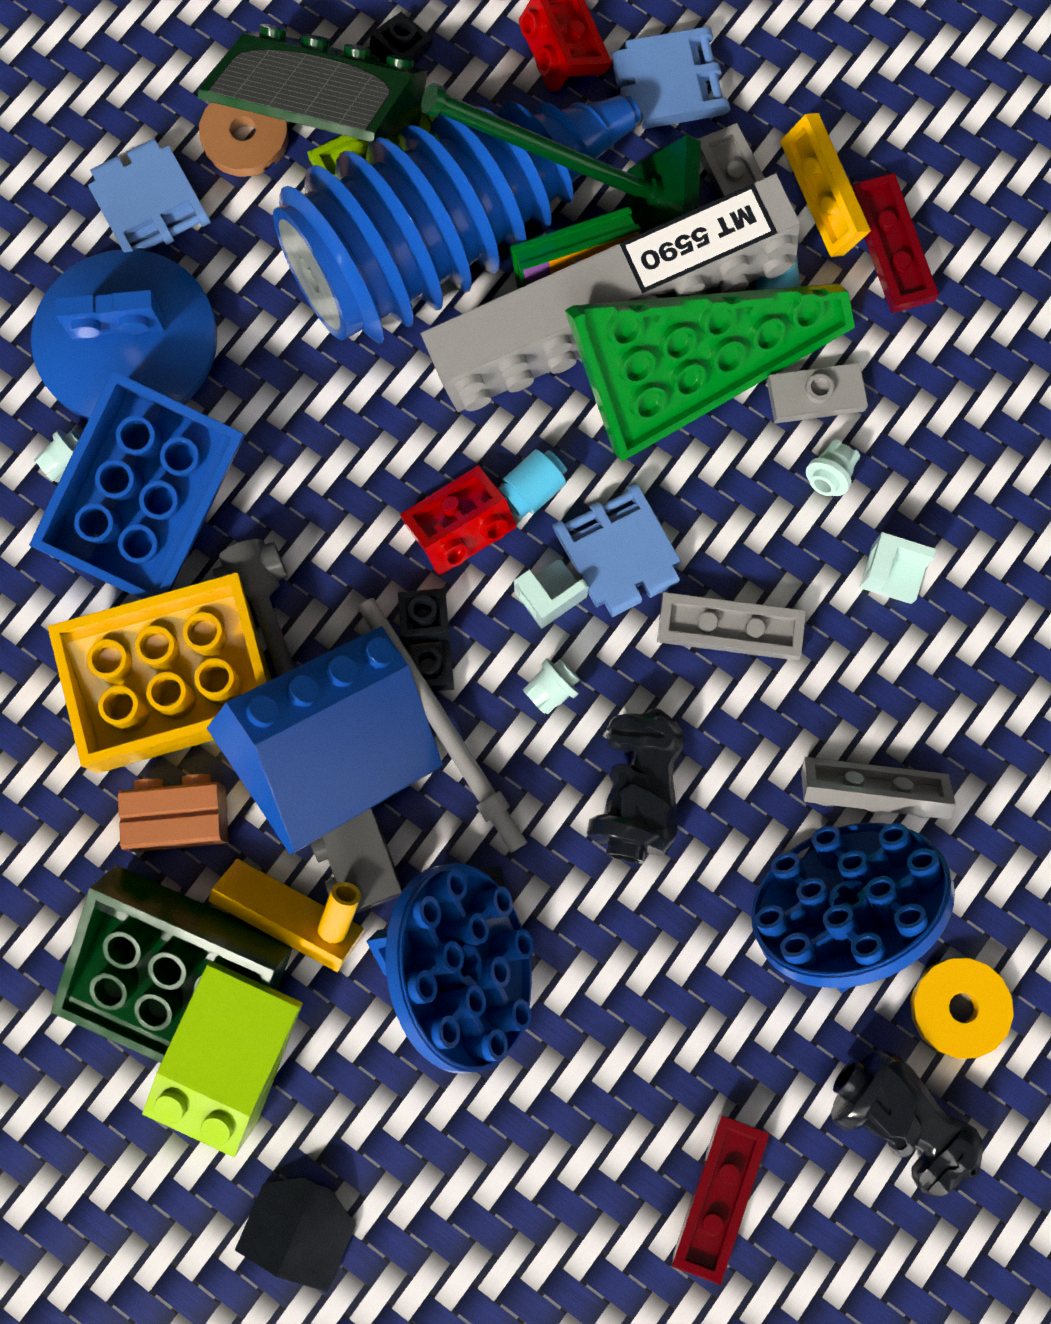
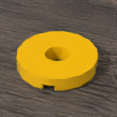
(990, 1000)

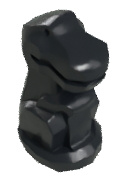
(642, 801)
(897, 1107)

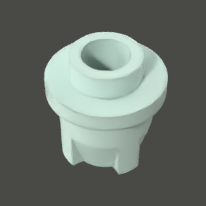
(57, 454)
(833, 469)
(552, 685)

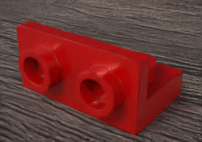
(563, 40)
(459, 520)

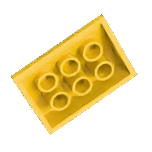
(156, 671)

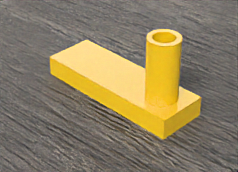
(291, 917)

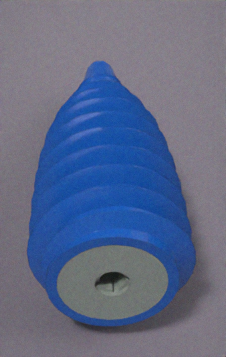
(429, 210)

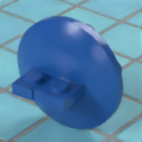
(127, 317)
(853, 905)
(457, 968)

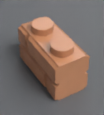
(173, 815)

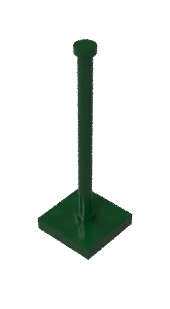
(654, 188)

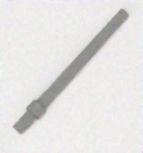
(491, 804)

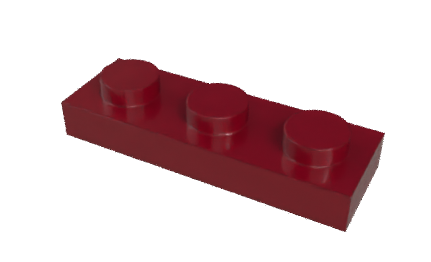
(894, 244)
(719, 1199)

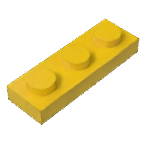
(825, 185)

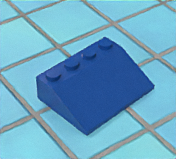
(136, 488)
(329, 738)

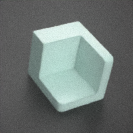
(896, 567)
(550, 592)

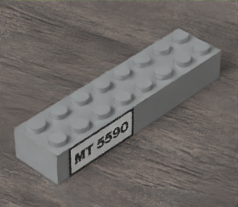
(695, 254)

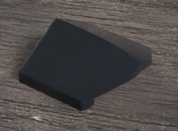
(297, 1232)

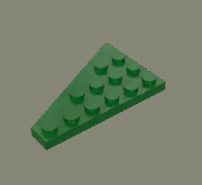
(685, 355)

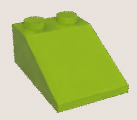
(222, 1059)

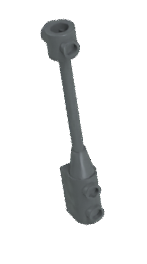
(358, 847)

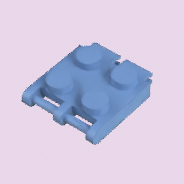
(668, 77)
(146, 198)
(620, 552)

